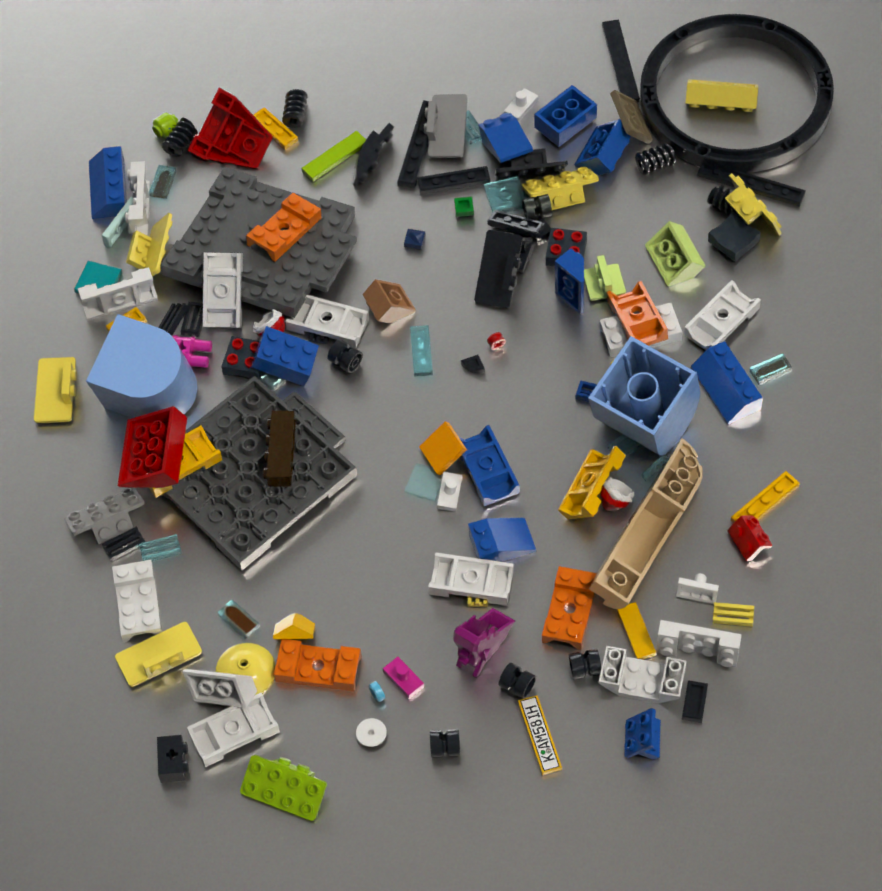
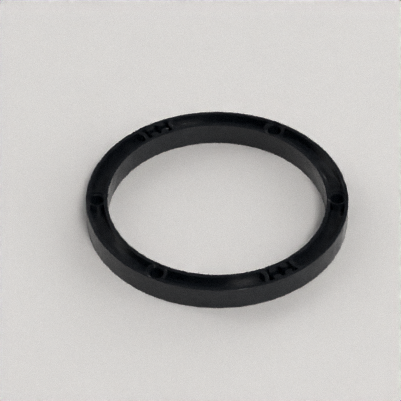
(744, 27)

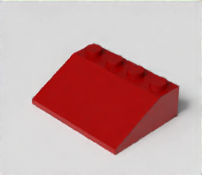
(153, 449)

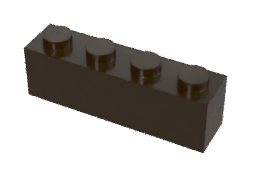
(281, 448)

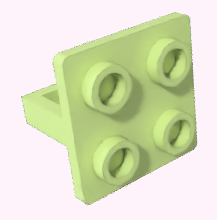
(603, 279)

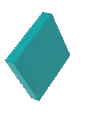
(98, 274)

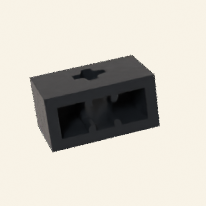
(169, 769)

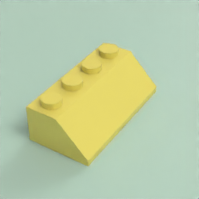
(721, 94)

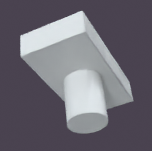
(522, 104)
(449, 491)
(697, 589)

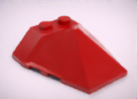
(231, 133)

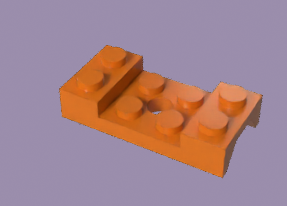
(296, 215)
(646, 325)
(569, 590)
(297, 661)

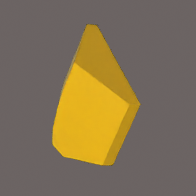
(294, 627)

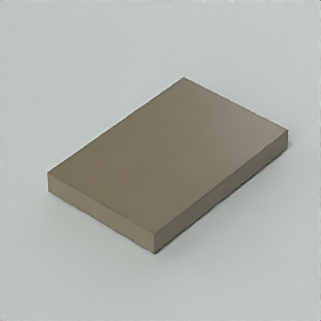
(631, 116)

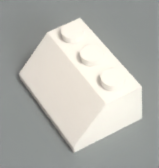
(220, 687)

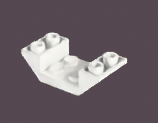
(641, 678)

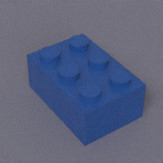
(565, 115)
(285, 356)

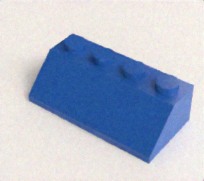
(107, 183)
(727, 383)

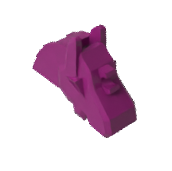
(476, 643)

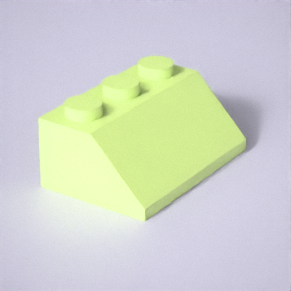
(674, 254)

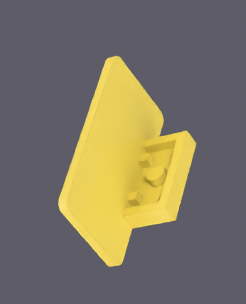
(562, 189)
(748, 207)
(147, 250)
(55, 390)
(158, 654)

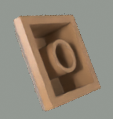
(388, 301)

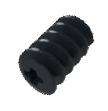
(294, 108)
(179, 137)
(655, 157)
(717, 198)

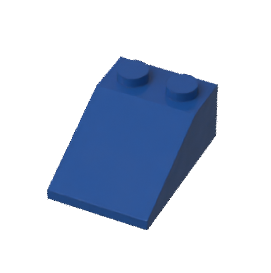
(504, 137)
(501, 538)

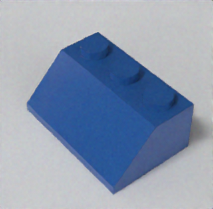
(604, 147)
(570, 279)

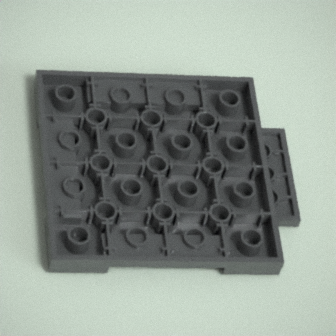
(234, 209)
(233, 497)

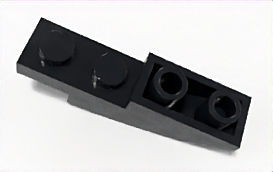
(369, 153)

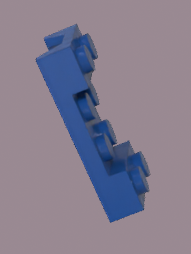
(489, 467)

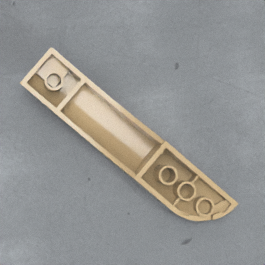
(648, 527)

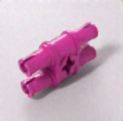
(190, 345)

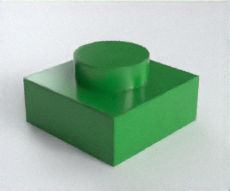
(464, 206)

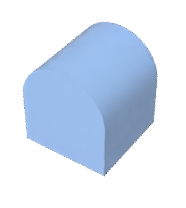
(141, 371)
(646, 397)

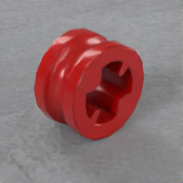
(496, 341)

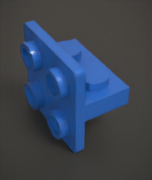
(643, 735)

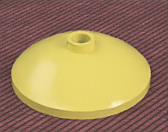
(259, 664)

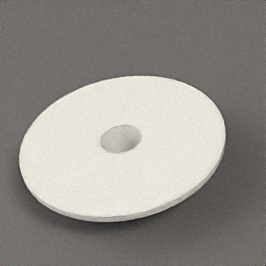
(371, 732)

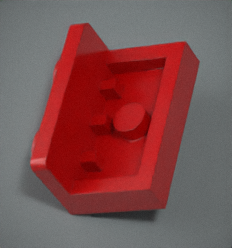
(749, 536)

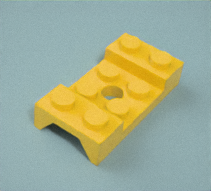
(196, 453)
(582, 497)

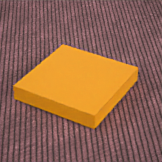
(442, 448)

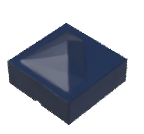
(414, 239)

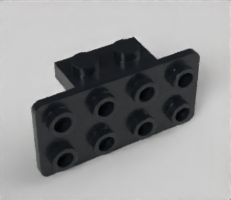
(531, 162)
(498, 269)

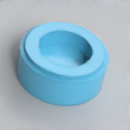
(376, 691)

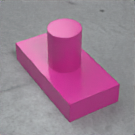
(403, 677)

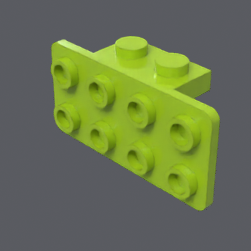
(284, 786)

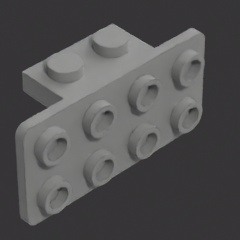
(446, 125)
(106, 517)

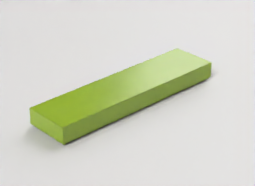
(334, 156)

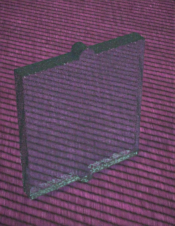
(424, 482)

